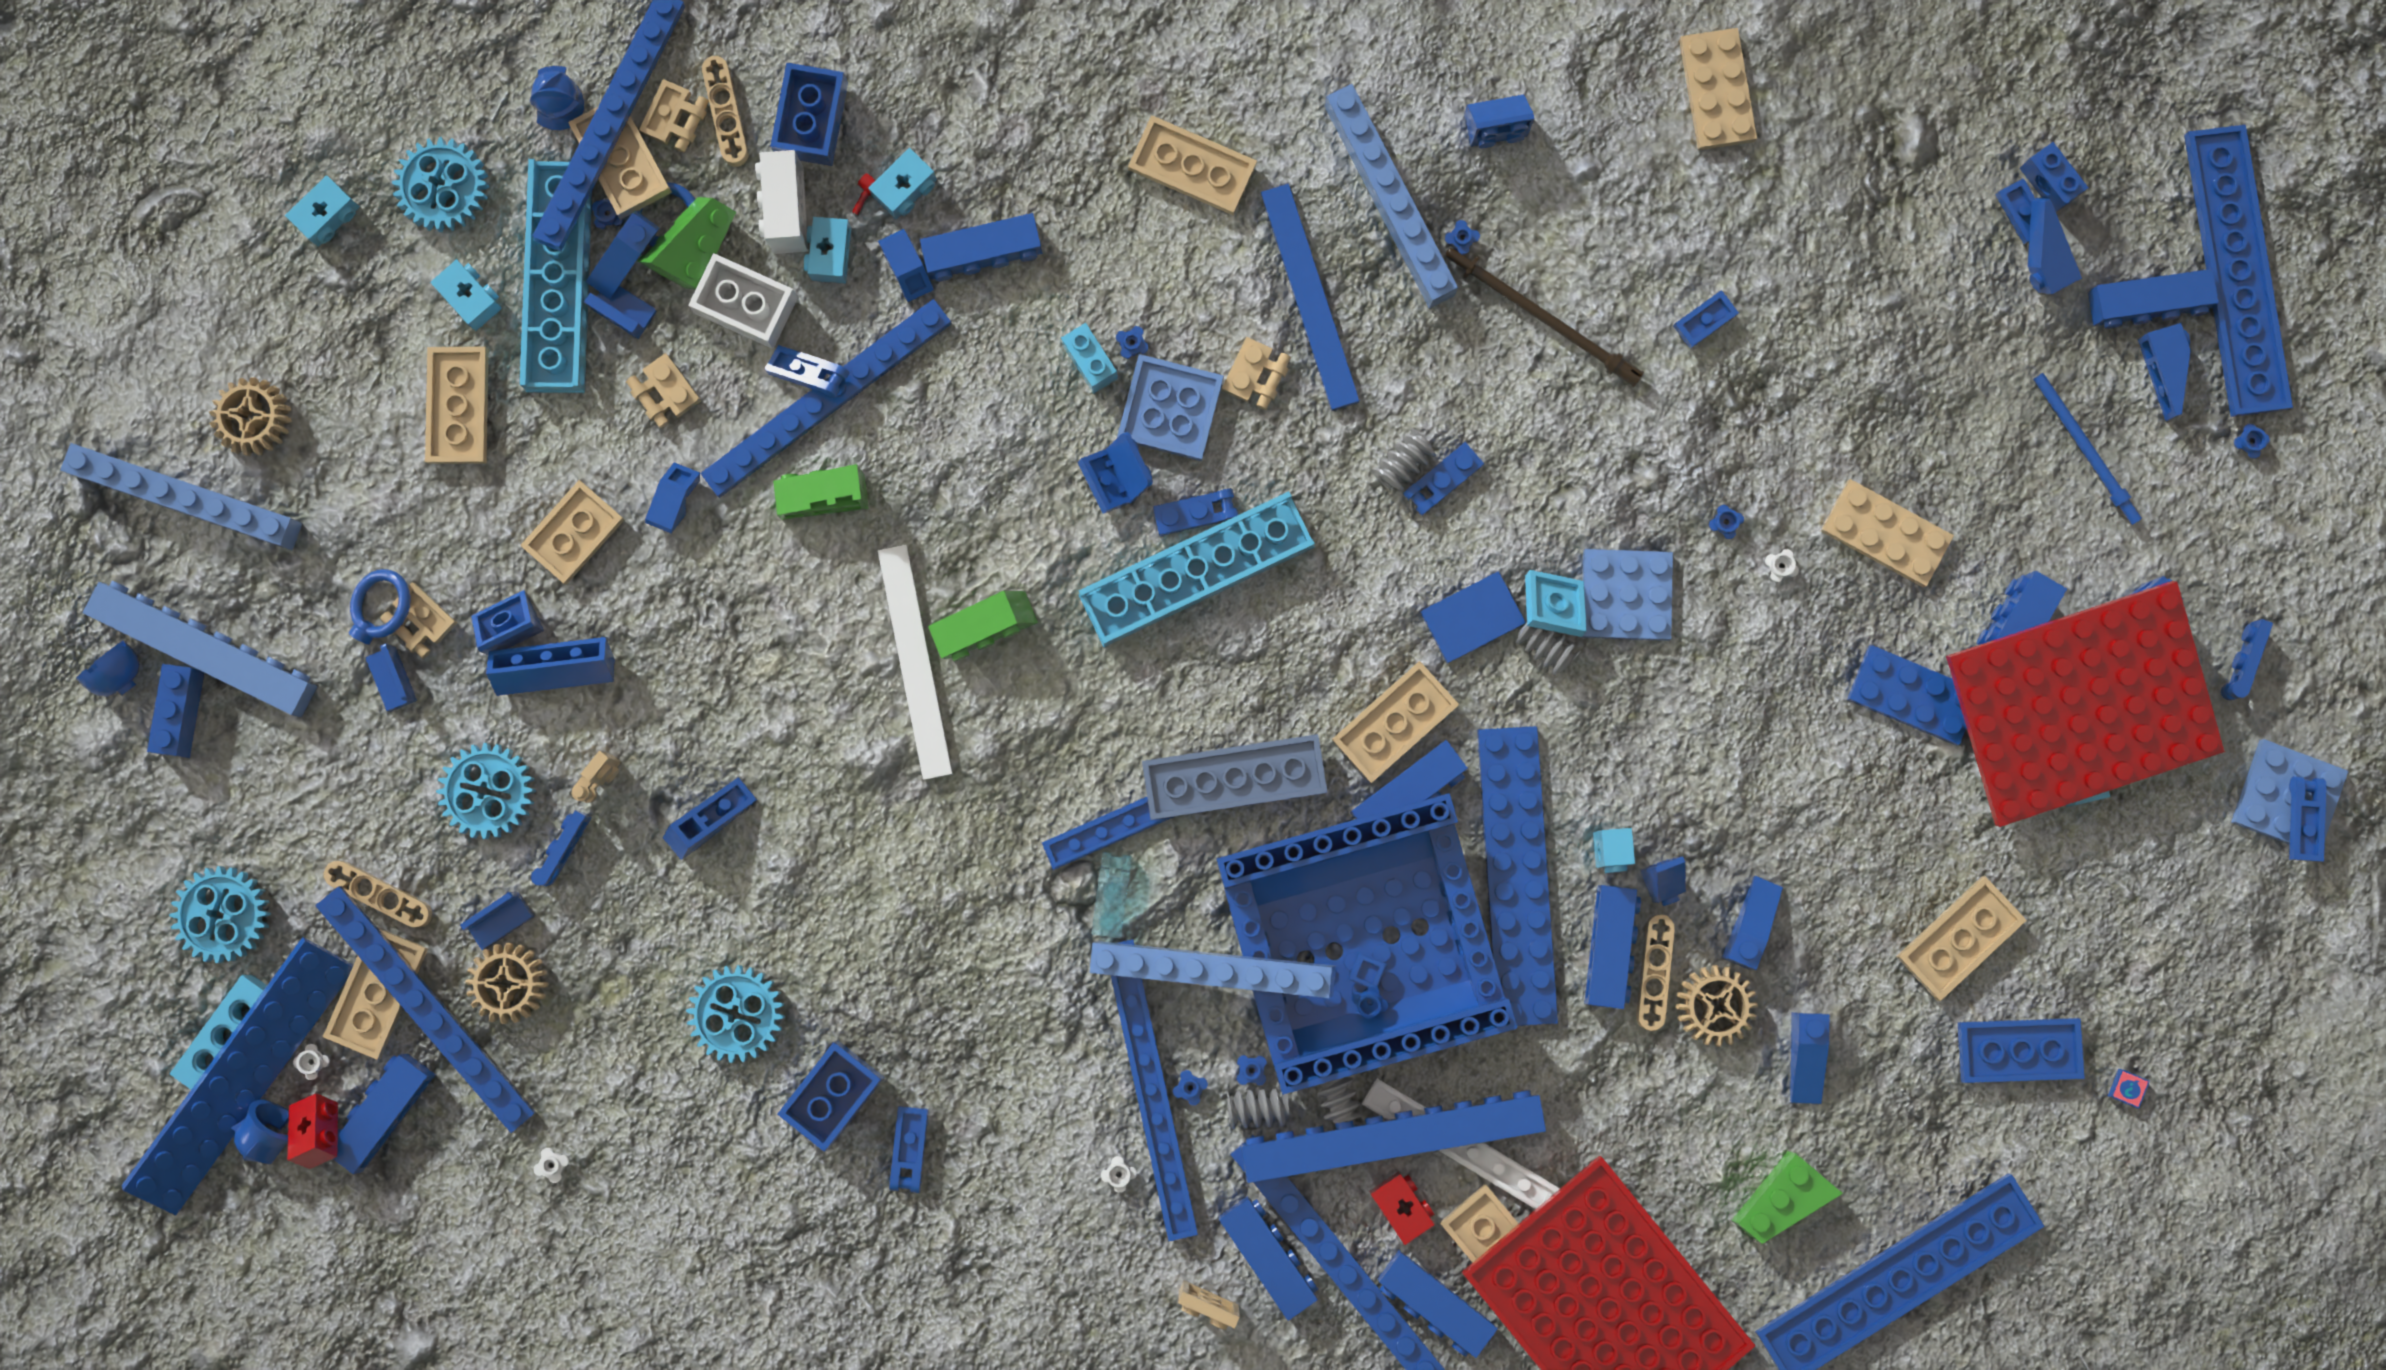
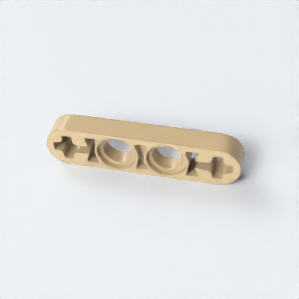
(724, 111)
(378, 893)
(1660, 972)

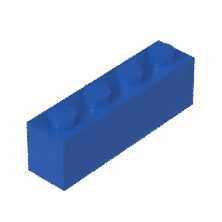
(981, 247)
(2153, 297)
(550, 666)
(1417, 782)
(1611, 947)
(381, 1111)
(1268, 1258)
(1437, 1304)

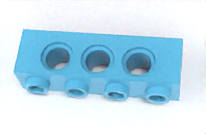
(210, 1038)

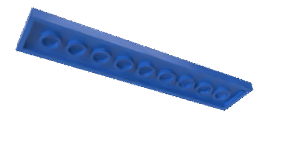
(2239, 259)
(1517, 871)
(238, 1076)
(1901, 1277)

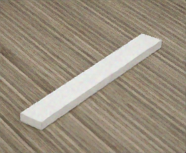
(915, 662)
(1476, 1157)

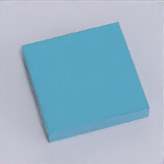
(1555, 603)

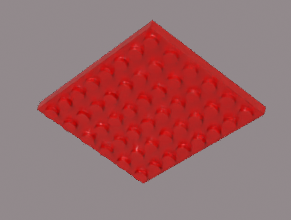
(2085, 703)
(1603, 1286)

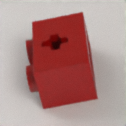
(312, 1131)
(1407, 1225)

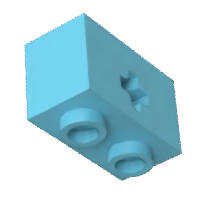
(907, 169)
(308, 211)
(834, 265)
(453, 284)
(1089, 358)
(1614, 849)

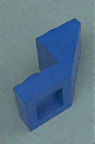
(906, 265)
(670, 497)

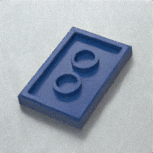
(1472, 617)

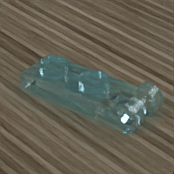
(1111, 896)

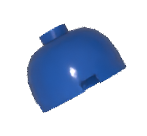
(111, 672)

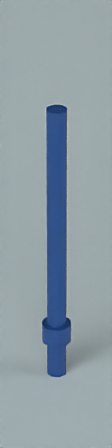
(2120, 497)

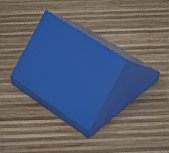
(506, 623)

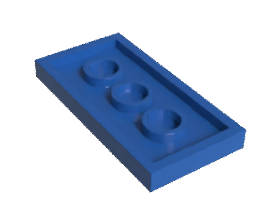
(1909, 694)
(2021, 1050)

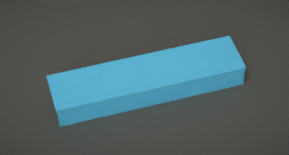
(554, 293)
(1196, 569)

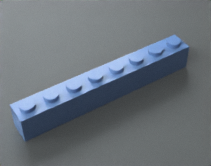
(1390, 196)
(181, 496)
(199, 648)
(1213, 969)

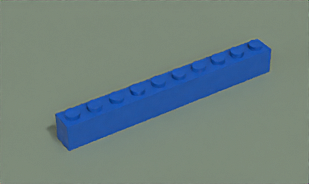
(1392, 1138)

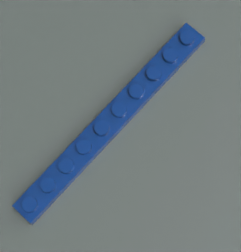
(608, 123)
(816, 406)
(425, 1008)
(1154, 1106)
(1345, 1271)

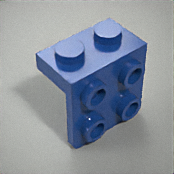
(1116, 474)

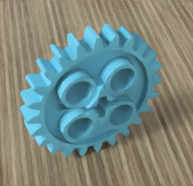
(415, 179)
(479, 816)
(245, 922)
(727, 1039)

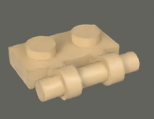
(666, 111)
(1247, 370)
(670, 384)
(427, 616)
(598, 771)

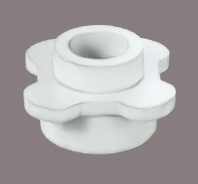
(1785, 557)
(303, 1065)
(559, 1161)
(1118, 1165)

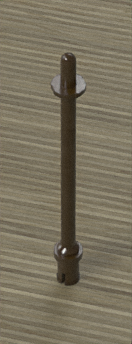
(1613, 362)

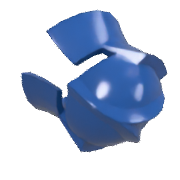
(556, 98)
(254, 1139)

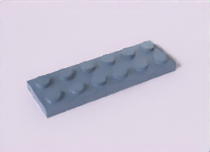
(1234, 777)

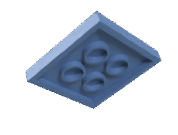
(1171, 407)
(1628, 594)
(2266, 793)

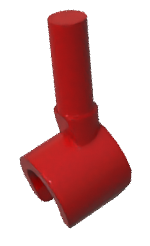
(864, 182)

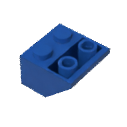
(1498, 121)

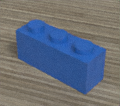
(175, 711)

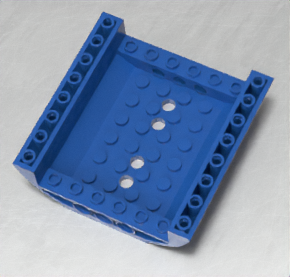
(1347, 890)

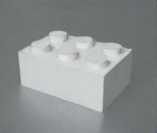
(782, 202)
(743, 301)

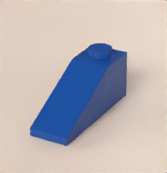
(2049, 253)
(622, 254)
(2167, 361)
(708, 818)
(1665, 880)
(1753, 924)
(1808, 1056)

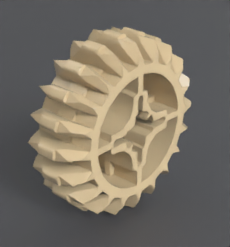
(250, 395)
(508, 972)
(1725, 995)

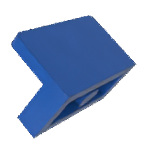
(623, 310)
(391, 678)
(498, 919)

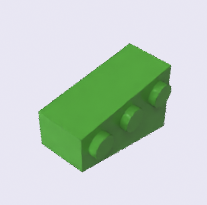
(690, 242)
(821, 492)
(982, 624)
(1784, 1198)

